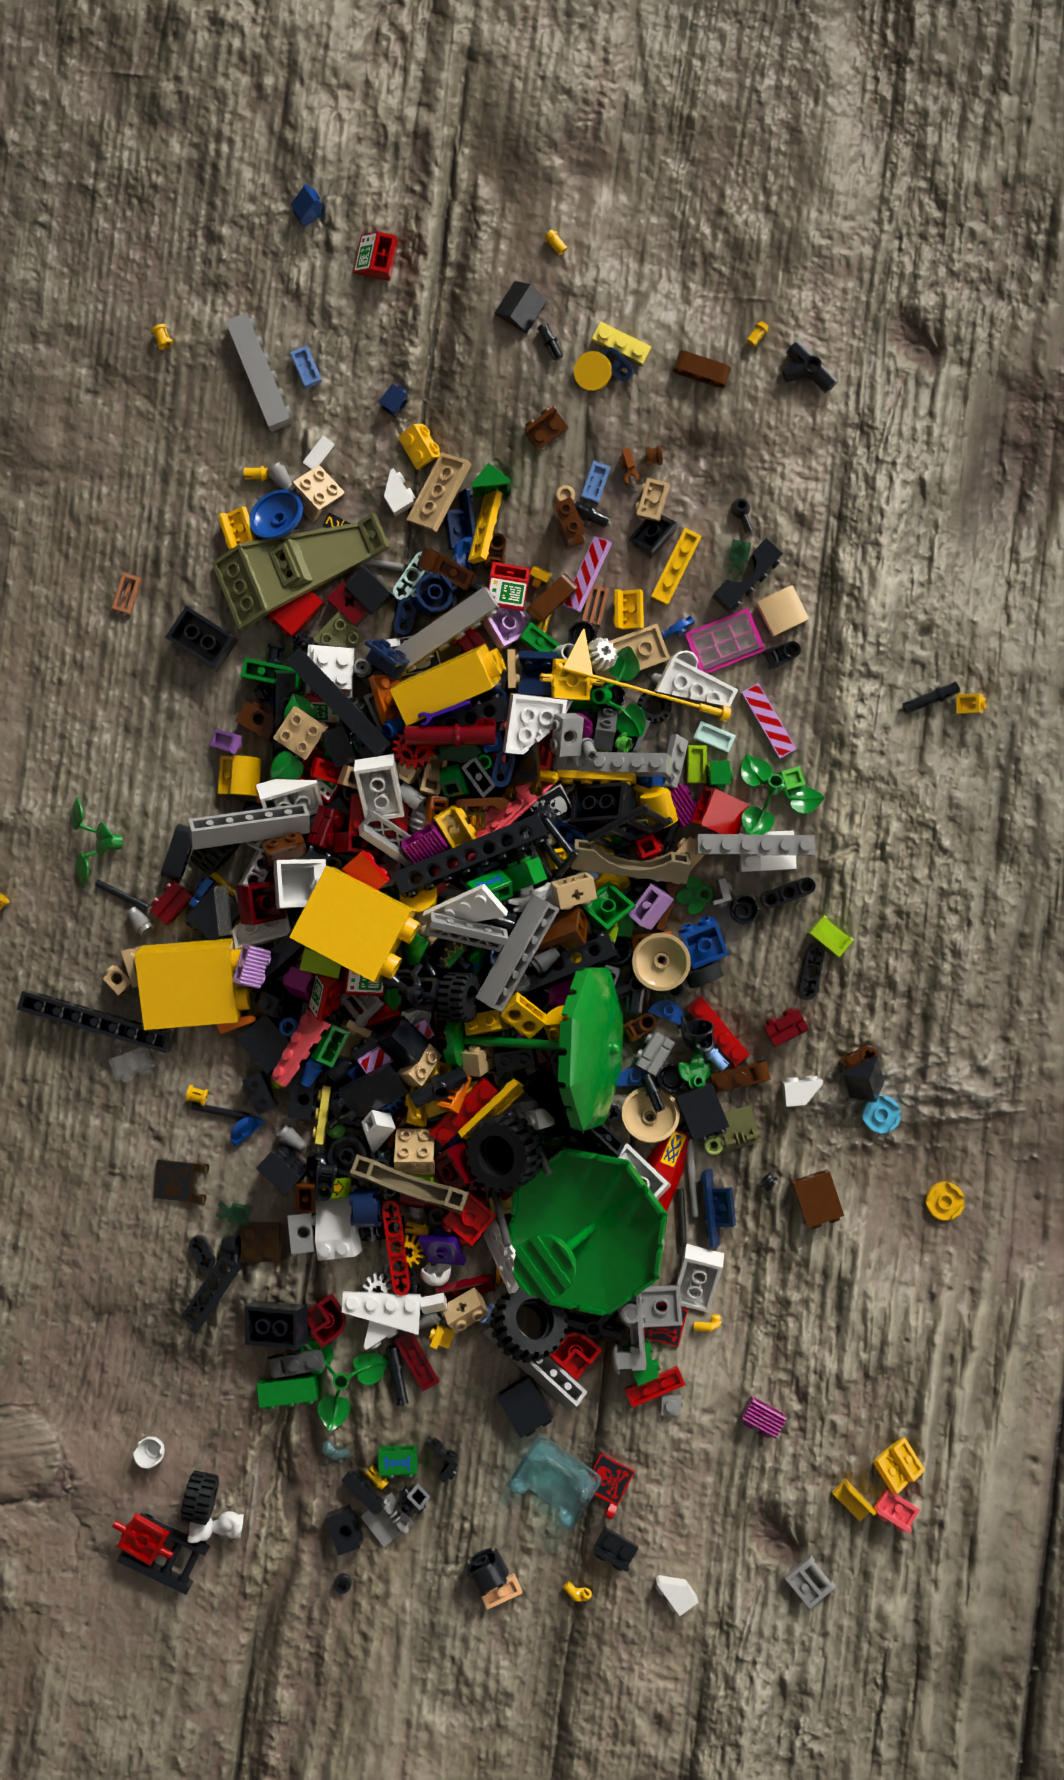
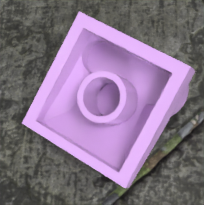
(505, 626)

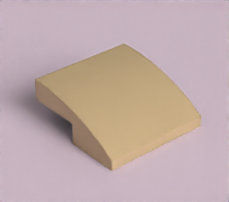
(782, 610)

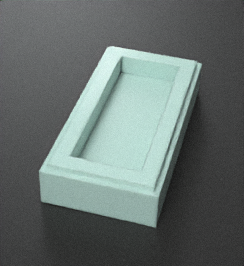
(714, 737)

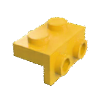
(419, 445)
(236, 527)
(628, 609)
(454, 826)

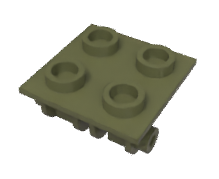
(339, 633)
(741, 1130)

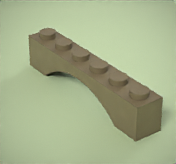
(670, 867)
(414, 1187)

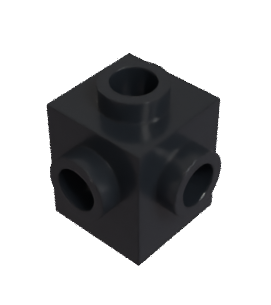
(413, 1499)

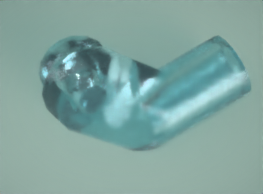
(333, 1453)

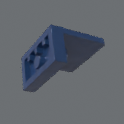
(386, 658)
(533, 665)

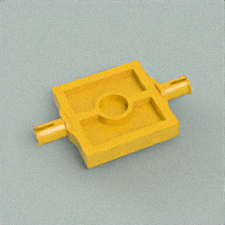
(568, 684)

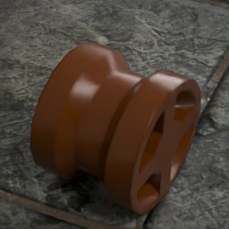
(654, 455)

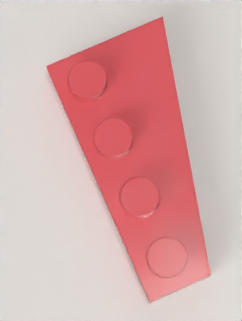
(301, 1041)

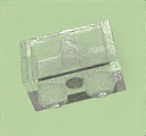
(131, 1063)

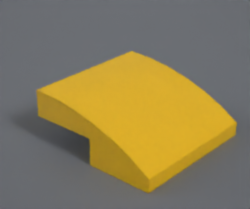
(898, 1465)

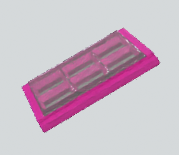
(725, 641)

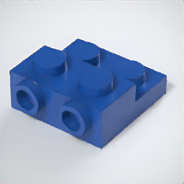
(703, 941)

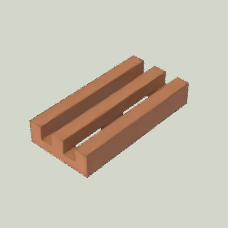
(599, 589)
(133, 596)

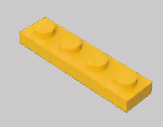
(485, 527)
(676, 566)
(588, 777)
(496, 1106)

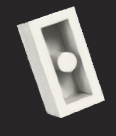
(433, 1303)

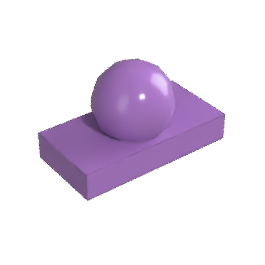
(226, 741)

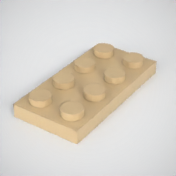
(439, 491)
(647, 646)

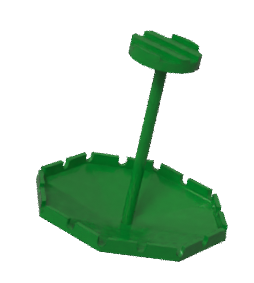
(592, 1045)
(587, 1233)

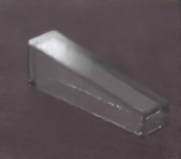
(223, 914)

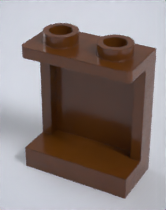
(568, 523)
(566, 926)
(818, 1199)

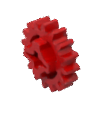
(407, 750)

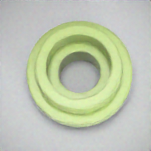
(714, 1151)

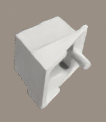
(336, 664)
(296, 881)

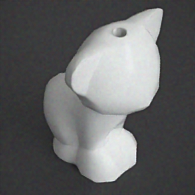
(227, 1524)

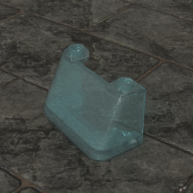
(557, 1479)

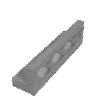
(381, 841)
(467, 929)

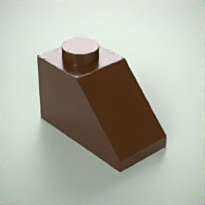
(305, 1197)

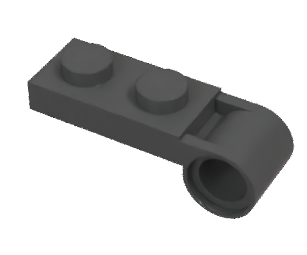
(296, 1363)

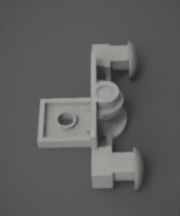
(642, 1313)

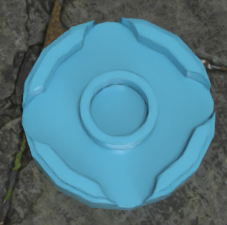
(882, 1115)

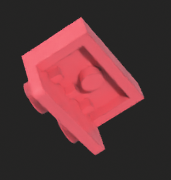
(896, 1510)

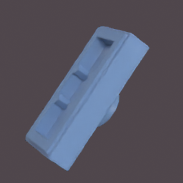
(306, 367)
(595, 482)

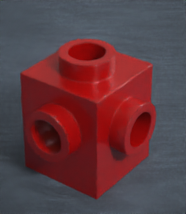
(646, 844)

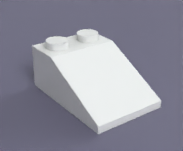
(379, 786)
(289, 792)
(753, 863)
(650, 1176)
(333, 1230)
(699, 1277)

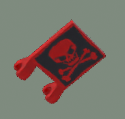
(665, 1334)
(614, 1481)

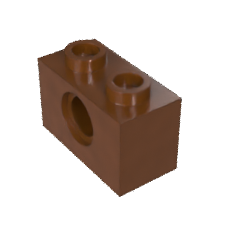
(247, 719)

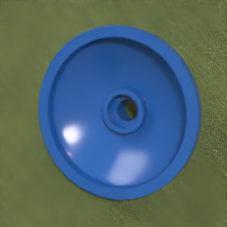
(276, 514)

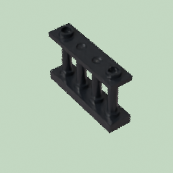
(164, 1573)

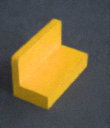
(853, 1500)

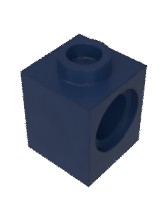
(394, 400)

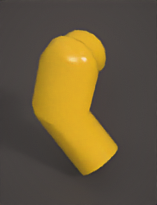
(708, 1326)
(577, 1594)

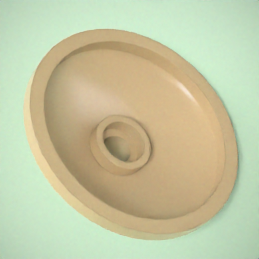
(656, 974)
(639, 1106)

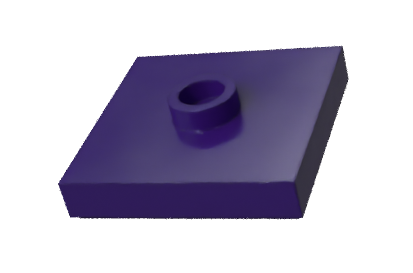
(442, 1249)

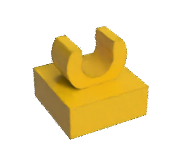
(540, 575)

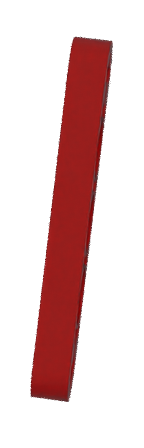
(396, 1256)

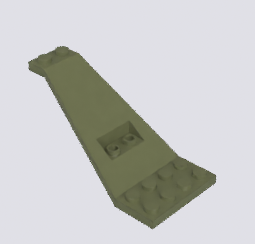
(261, 581)

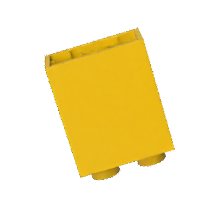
(448, 683)
(355, 925)
(190, 984)

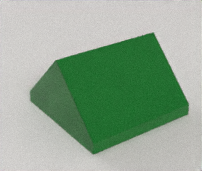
(490, 480)
(608, 907)

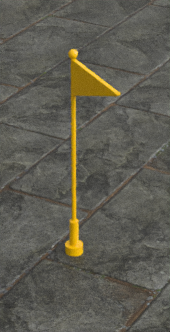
(579, 663)

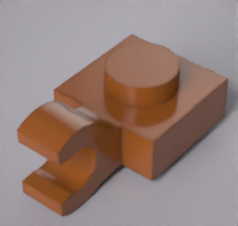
(627, 461)

